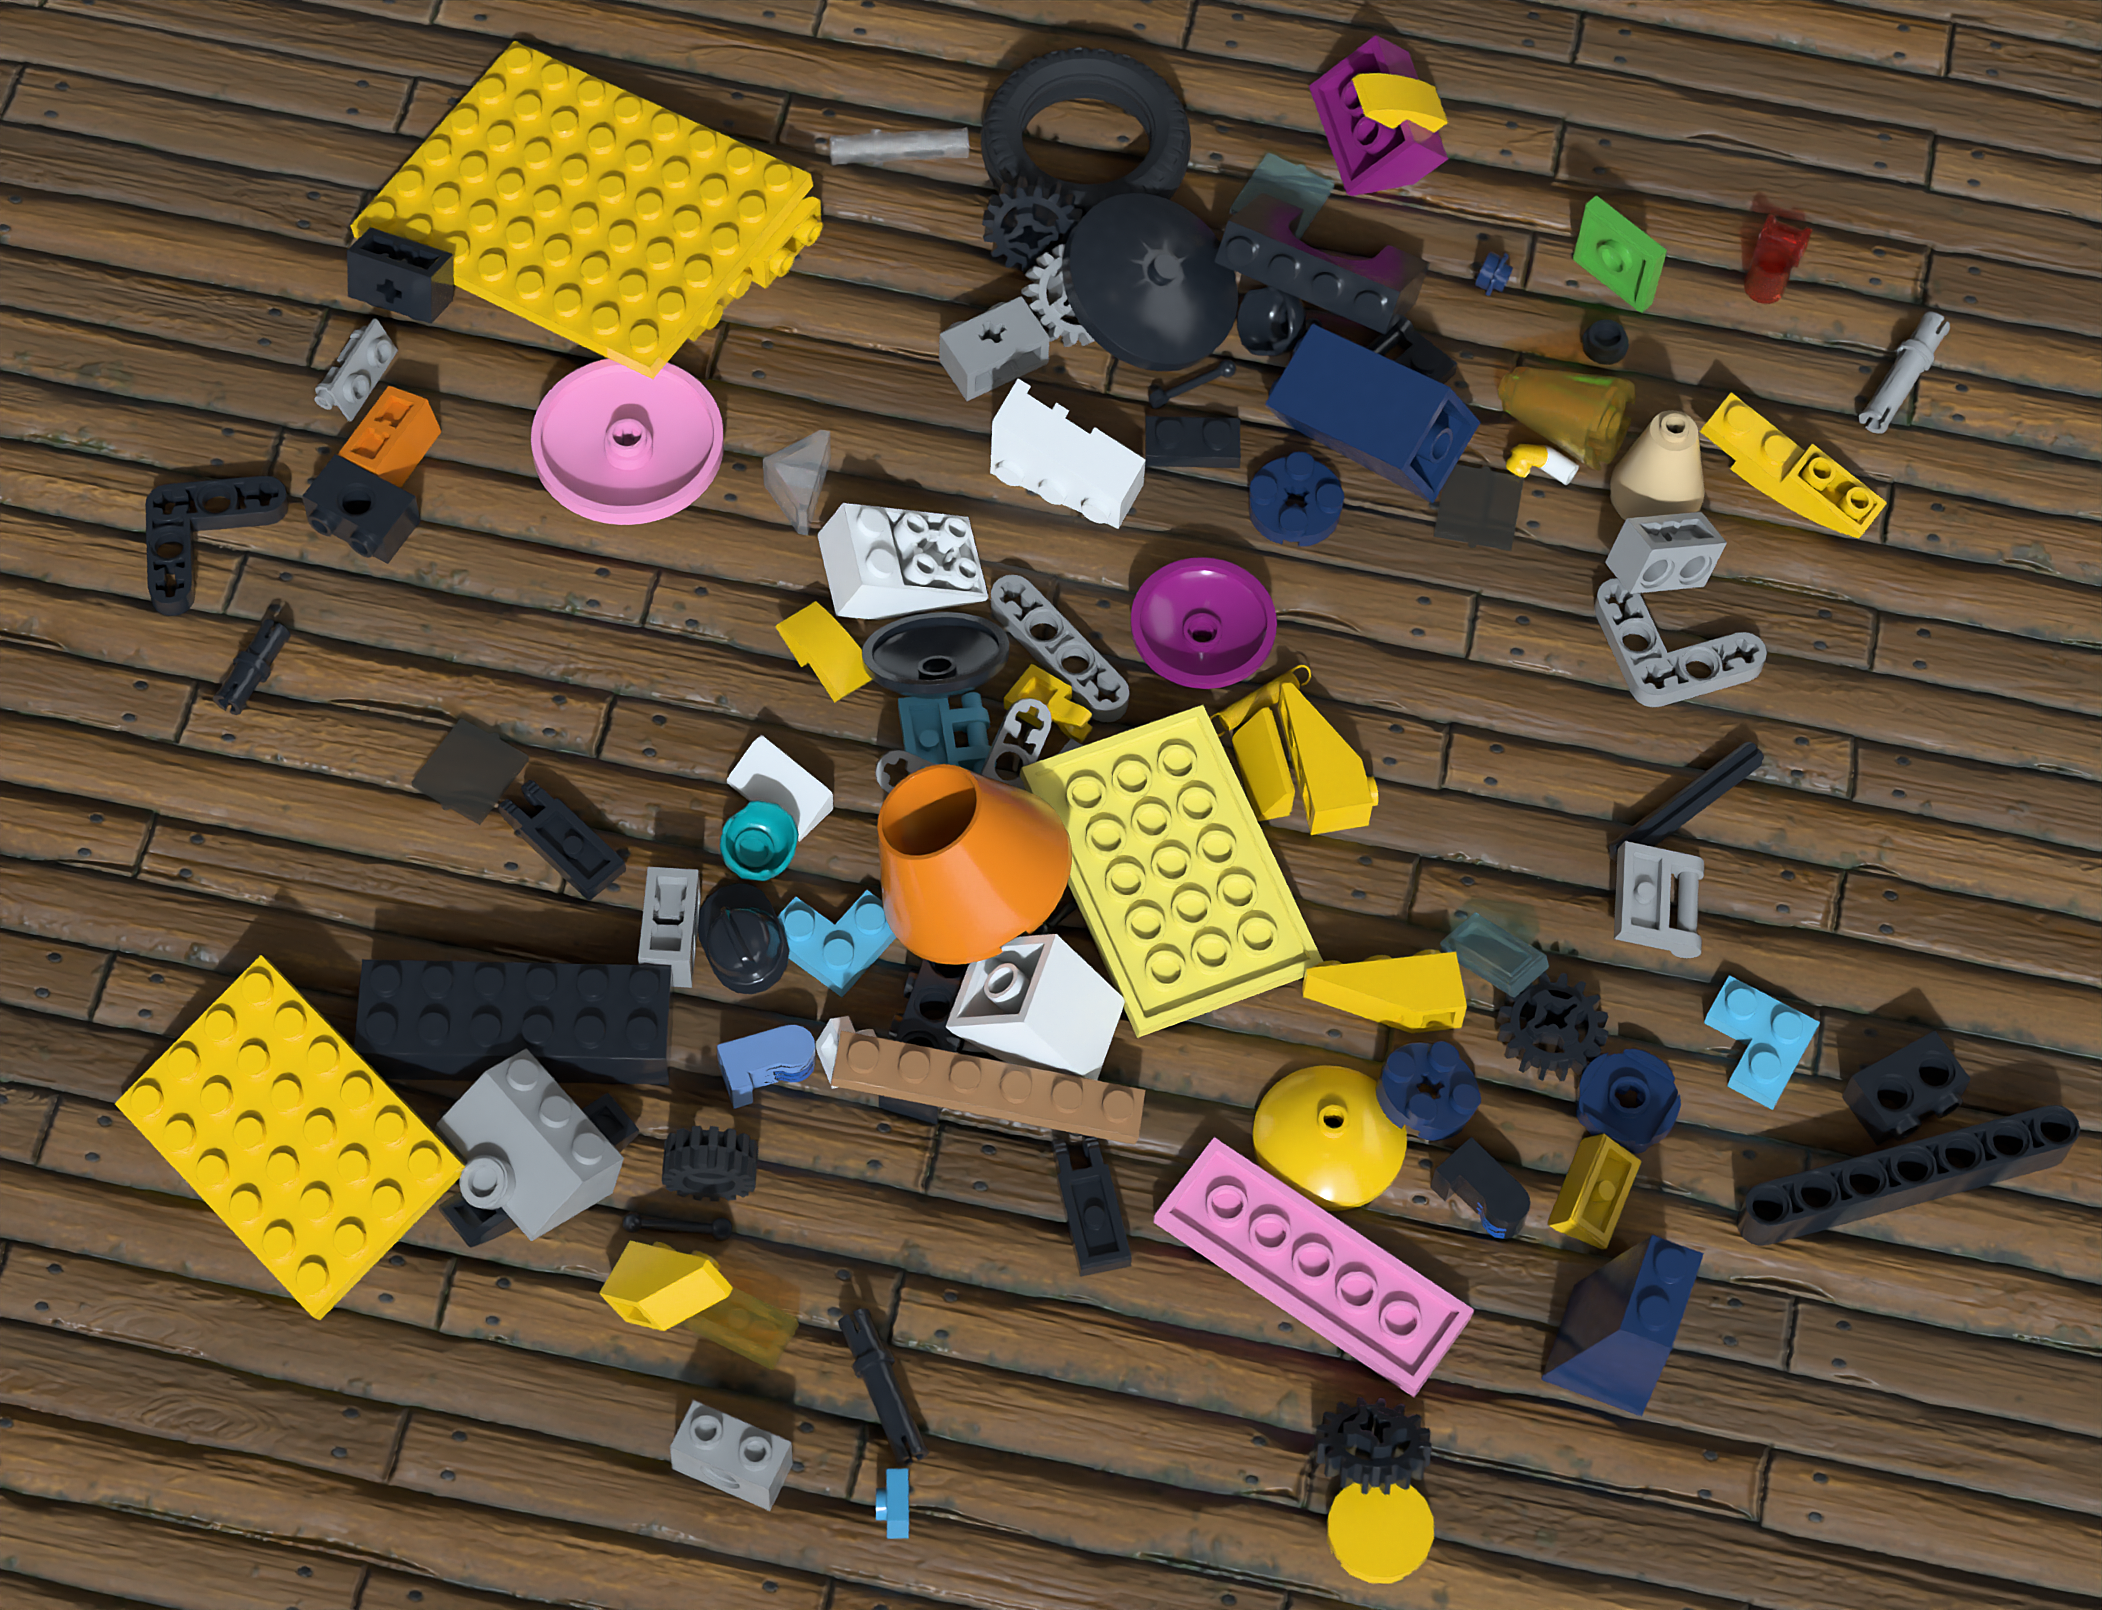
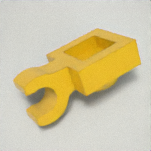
(1056, 696)

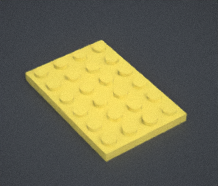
(1173, 871)

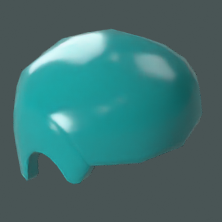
(759, 841)

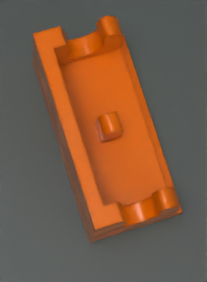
(393, 436)

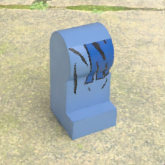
(765, 1059)

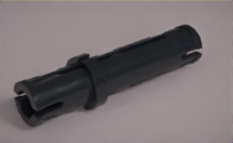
(874, 1366)

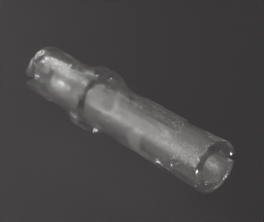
(890, 146)

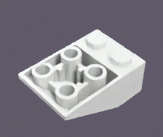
(899, 562)

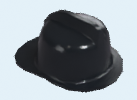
(743, 939)

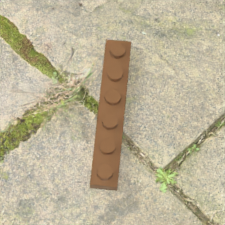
(988, 1087)

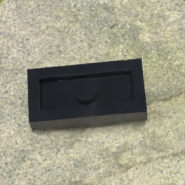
(1192, 442)

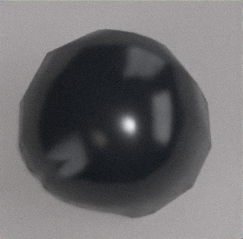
(1270, 321)

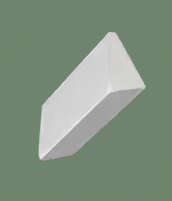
(775, 778)

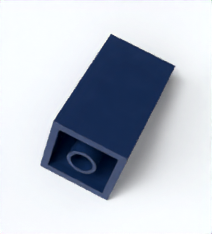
(1373, 411)
(1624, 1324)

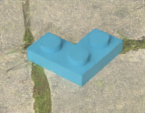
(838, 951)
(1773, 1035)

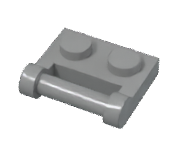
(1644, 898)

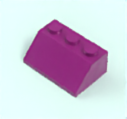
(1364, 150)

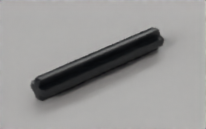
(1692, 798)

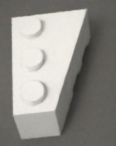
(1061, 461)

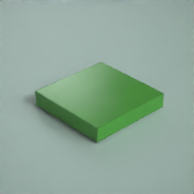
(1619, 254)

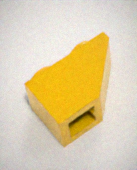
(663, 1286)

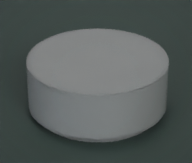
(487, 1182)

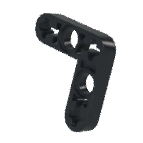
(181, 525)

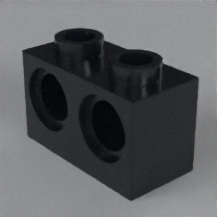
(1900, 1081)

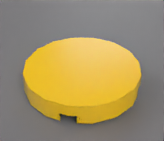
(1380, 1534)

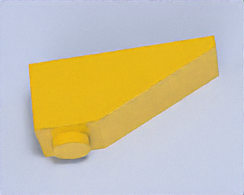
(1326, 768)

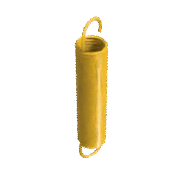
(1254, 702)

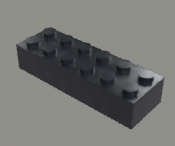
(473, 1015)

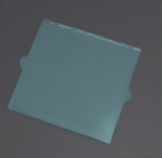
(1287, 184)

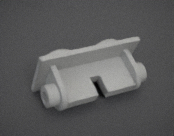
(362, 366)

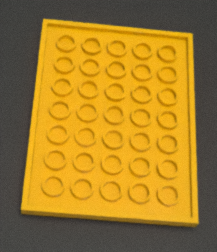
(587, 207)

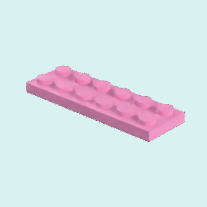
(1314, 1266)

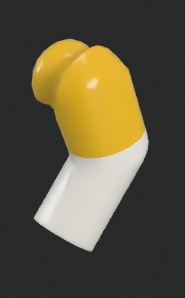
(1542, 457)

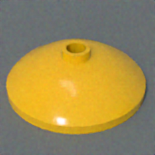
(1322, 1163)

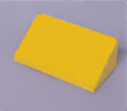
(1264, 767)
(1594, 1191)

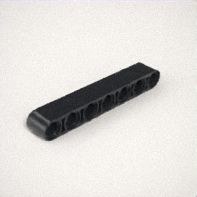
(1923, 1158)

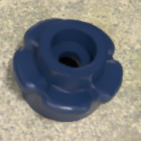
(1494, 273)

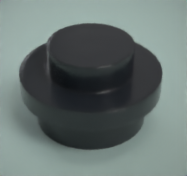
(1605, 342)

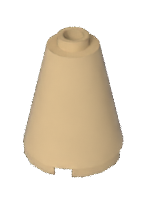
(1660, 470)

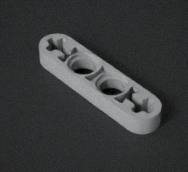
(1064, 644)

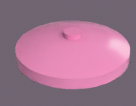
(627, 442)

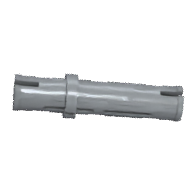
(1912, 359)

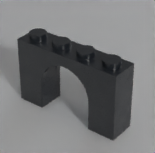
(1370, 292)

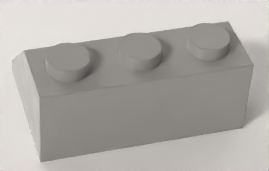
(544, 1136)

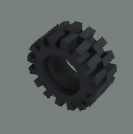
(710, 1163)

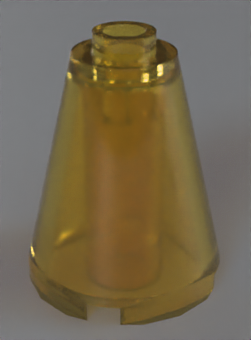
(1571, 410)

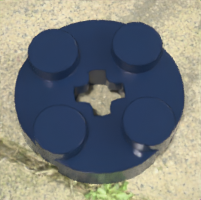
(1295, 476)
(1443, 1071)
(1620, 1072)

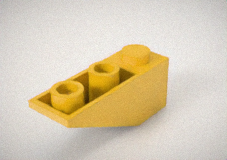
(1402, 992)

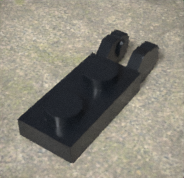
(564, 841)
(1091, 1210)

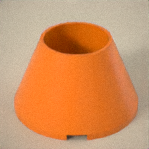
(968, 863)

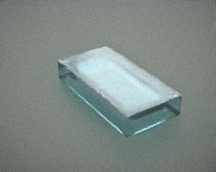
(1495, 954)

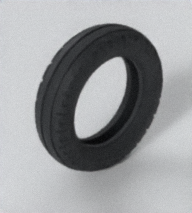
(1087, 75)

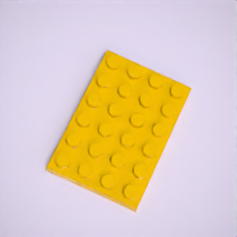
(291, 1137)

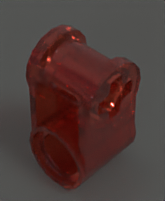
(1775, 260)

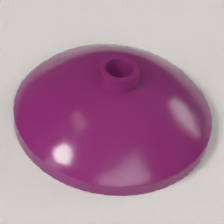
(1207, 601)

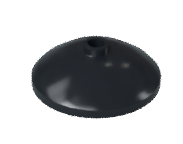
(935, 654)

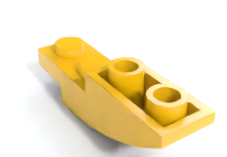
(774, 258)
(1796, 478)

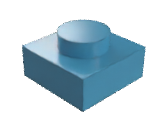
(893, 1503)

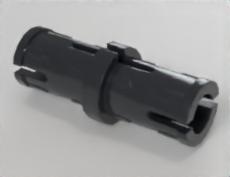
(251, 667)

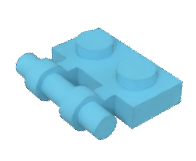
(930, 725)

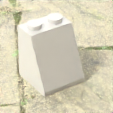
(1038, 1008)

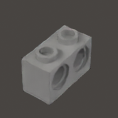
(1665, 552)
(671, 921)

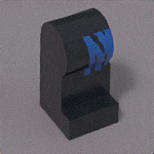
(1484, 1188)

